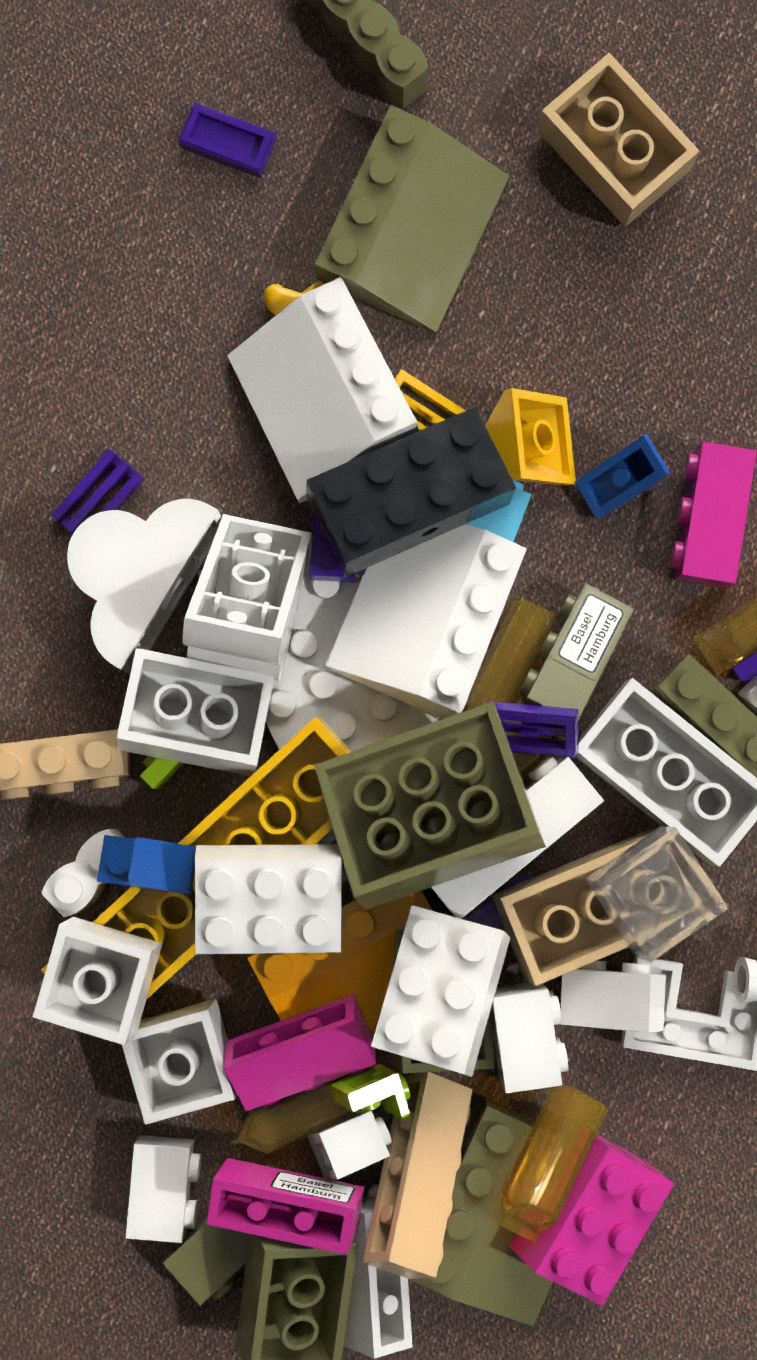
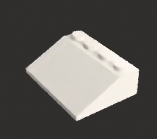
(321, 385)
(428, 619)

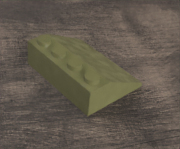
(411, 220)
(428, 806)
(477, 1257)

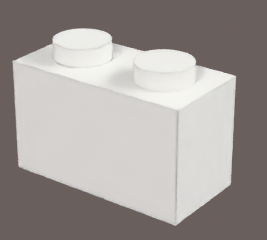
(614, 999)
(350, 1145)
(161, 1189)

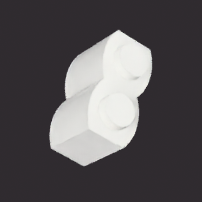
(75, 884)

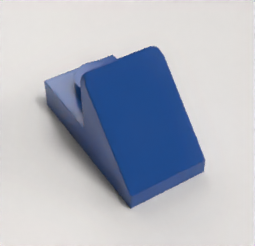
(622, 477)
(147, 864)

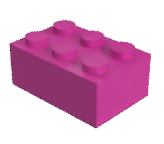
(599, 1223)

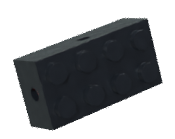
(410, 491)

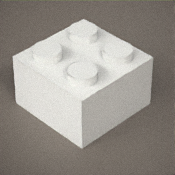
(97, 980)
(525, 1037)
(179, 1062)

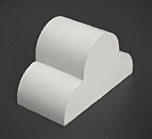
(139, 571)
(247, 596)

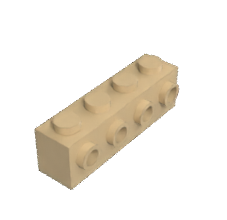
(61, 763)
(419, 1179)

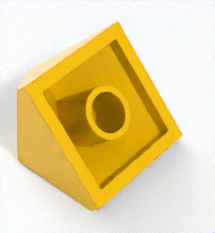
(533, 437)

